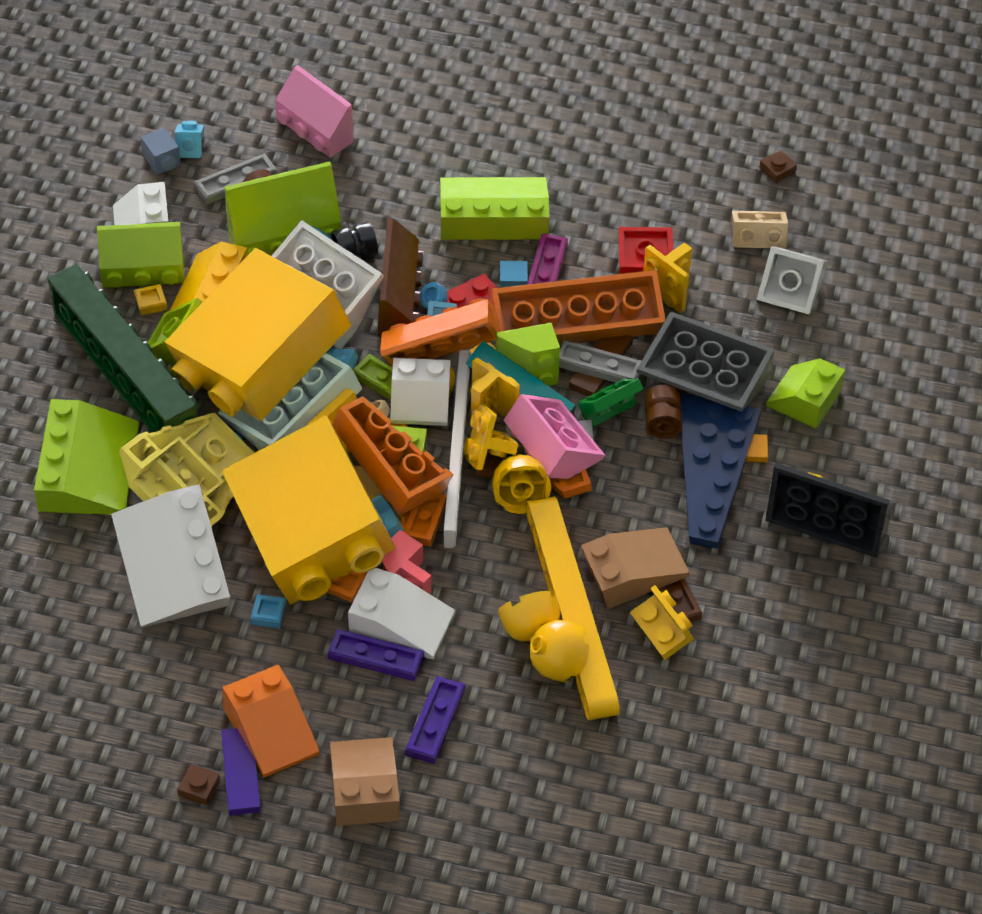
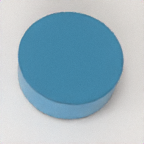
(433, 292)

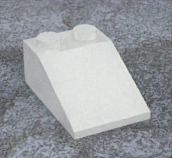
(399, 613)

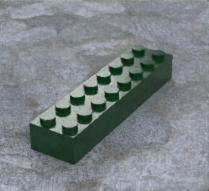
(119, 351)

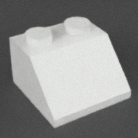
(142, 205)
(791, 280)
(420, 391)

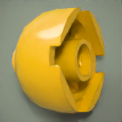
(520, 480)
(529, 615)
(559, 650)

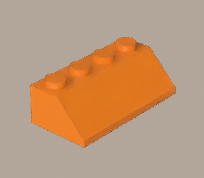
(443, 333)

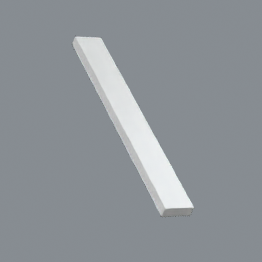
(456, 455)

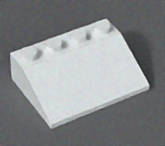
(335, 267)
(171, 556)

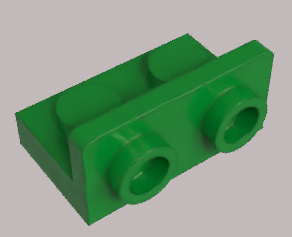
(610, 401)

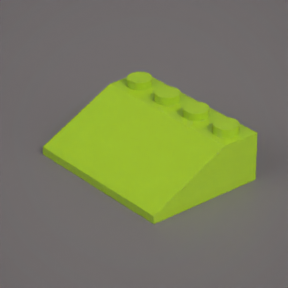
(270, 207)
(494, 208)
(82, 459)

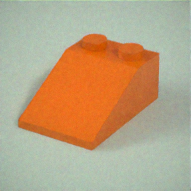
(270, 720)

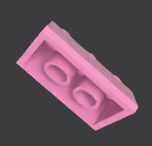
(315, 112)
(552, 436)

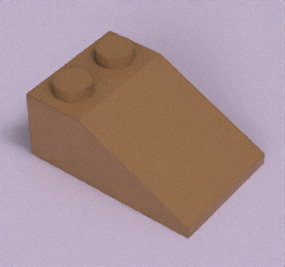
(632, 563)
(365, 781)

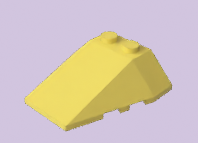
(184, 458)

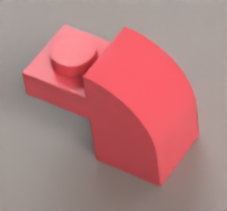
(406, 561)

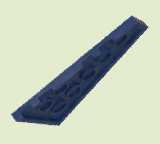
(714, 458)

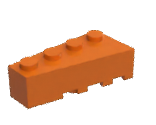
(389, 457)

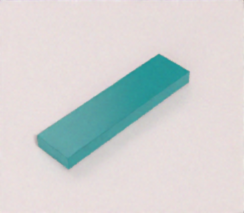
(528, 383)

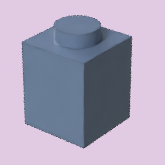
(160, 151)

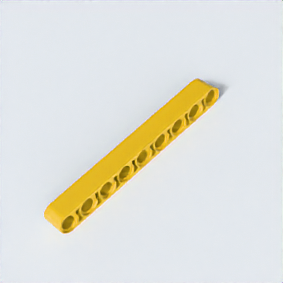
(564, 580)

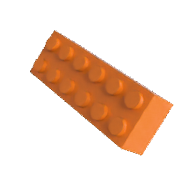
(585, 306)

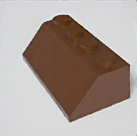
(399, 278)

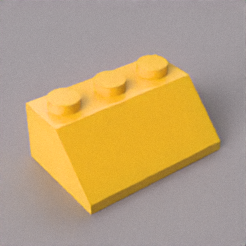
(209, 271)

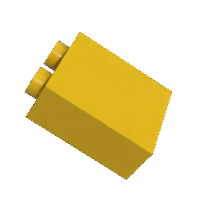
(256, 335)
(308, 511)

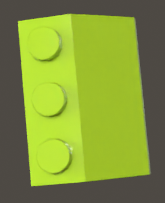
(141, 254)

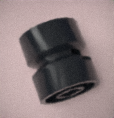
(362, 233)

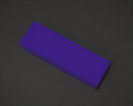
(375, 654)
(435, 719)
(239, 774)

